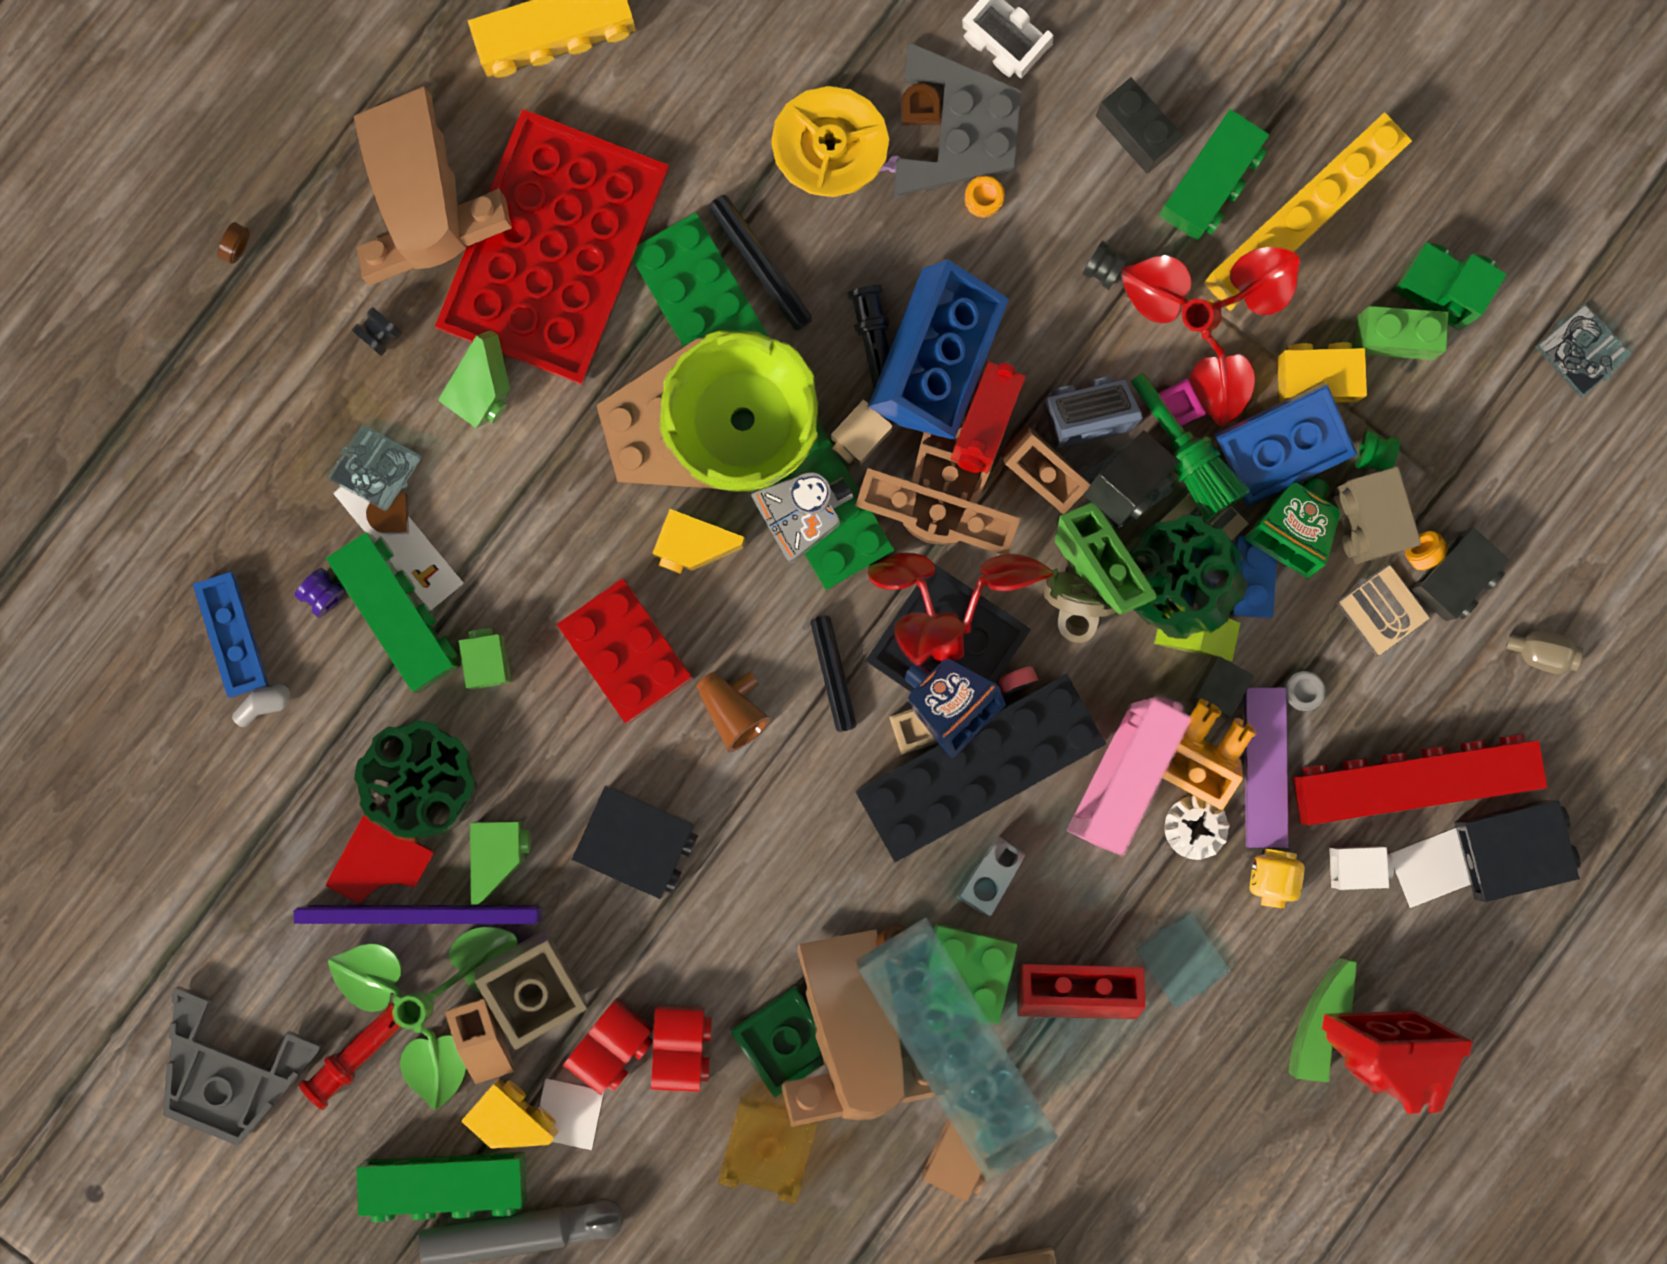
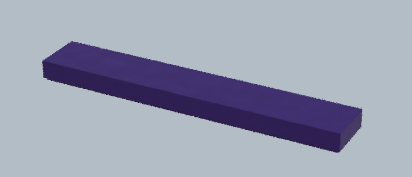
(418, 914)

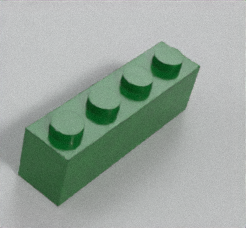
(393, 612)
(441, 1185)

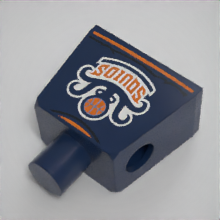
(953, 702)

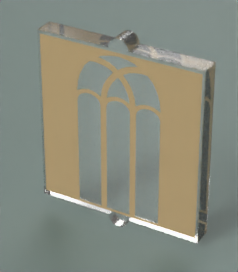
(1383, 610)

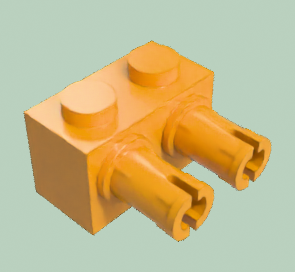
(1206, 768)

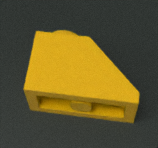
(693, 543)

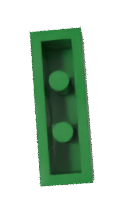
(1215, 176)

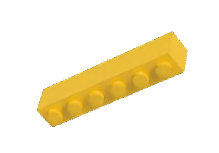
(1319, 198)

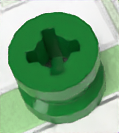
(1377, 452)

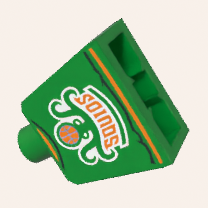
(1298, 527)

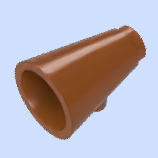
(732, 713)

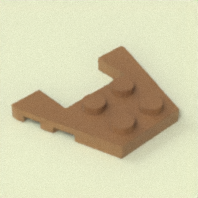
(633, 430)

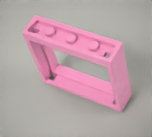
(1129, 773)

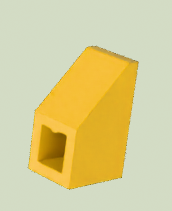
(507, 1120)

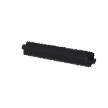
(760, 262)

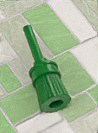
(1199, 465)

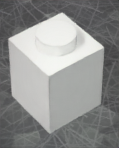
(1360, 867)

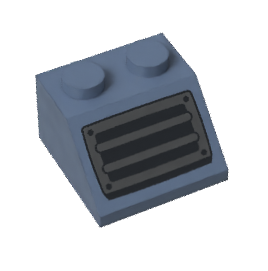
(1091, 412)

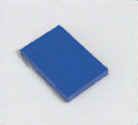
(1286, 443)

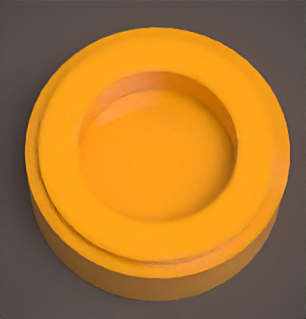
(984, 196)
(1429, 553)

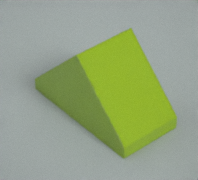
(1214, 644)

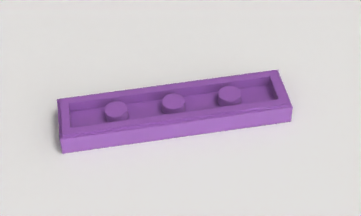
(1266, 769)

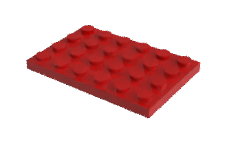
(572, 240)

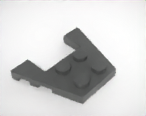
(976, 125)
(217, 1088)

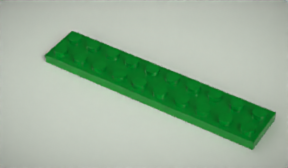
(703, 298)

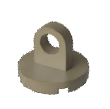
(1077, 598)

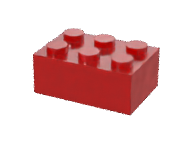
(625, 651)

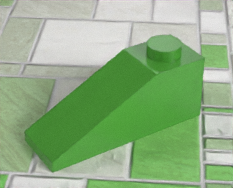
(1102, 559)

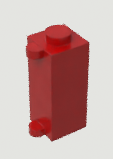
(987, 417)

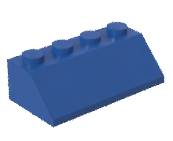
(938, 351)

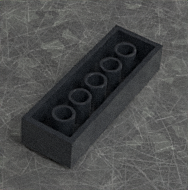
(1006, 757)

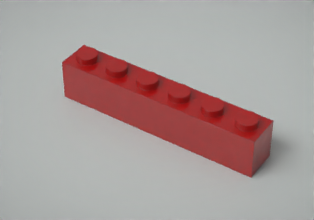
(1419, 781)

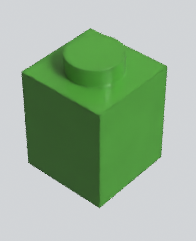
(484, 659)

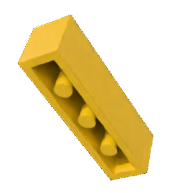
(545, 29)

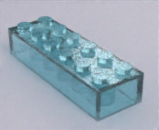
(956, 1049)

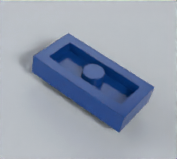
(1260, 573)

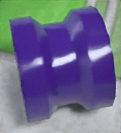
(320, 592)

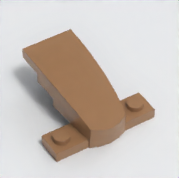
(417, 191)
(940, 499)
(854, 1038)

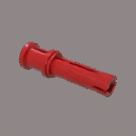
(340, 1068)

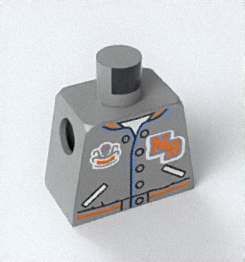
(797, 531)

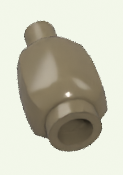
(1547, 651)

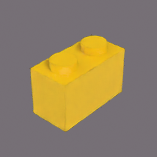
(1337, 366)

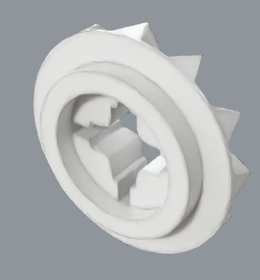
(1179, 834)

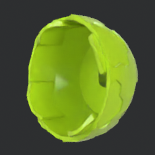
(732, 375)

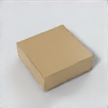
(910, 732)

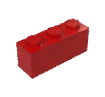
(1080, 991)

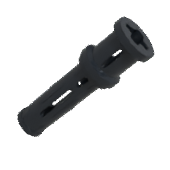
(871, 324)

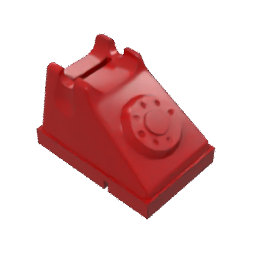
(1399, 1054)

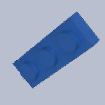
(231, 634)

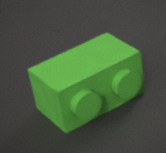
(1402, 333)

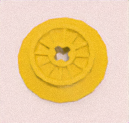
(835, 115)

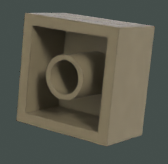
(1375, 516)
(530, 989)

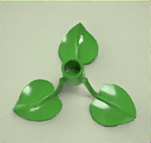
(368, 980)

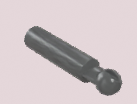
(519, 1233)

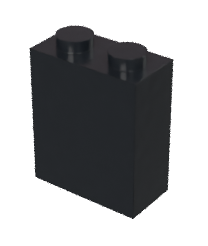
(635, 842)
(1518, 850)

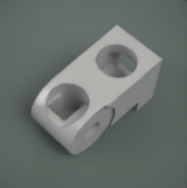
(991, 877)

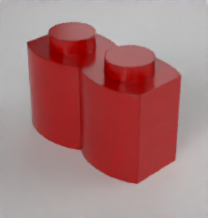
(609, 1046)
(679, 1048)

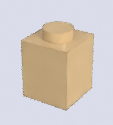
(860, 434)

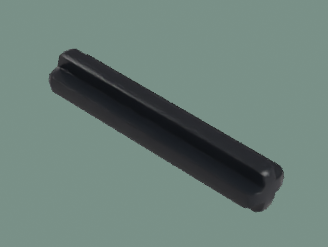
(833, 673)

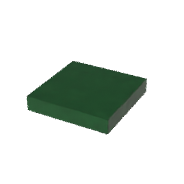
(781, 1040)

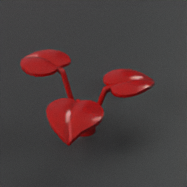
(1265, 281)
(944, 633)

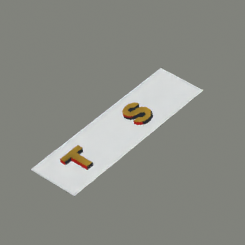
(412, 553)

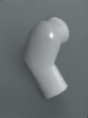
(260, 702)

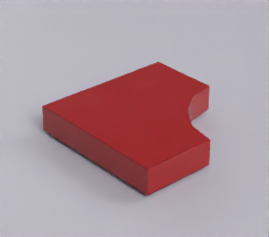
(377, 860)

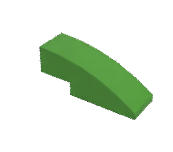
(1311, 1050)

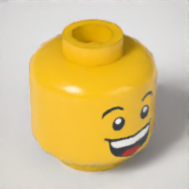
(1277, 878)

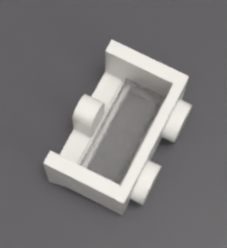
(1006, 35)

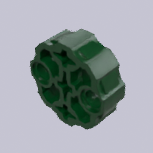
(1189, 576)
(416, 820)

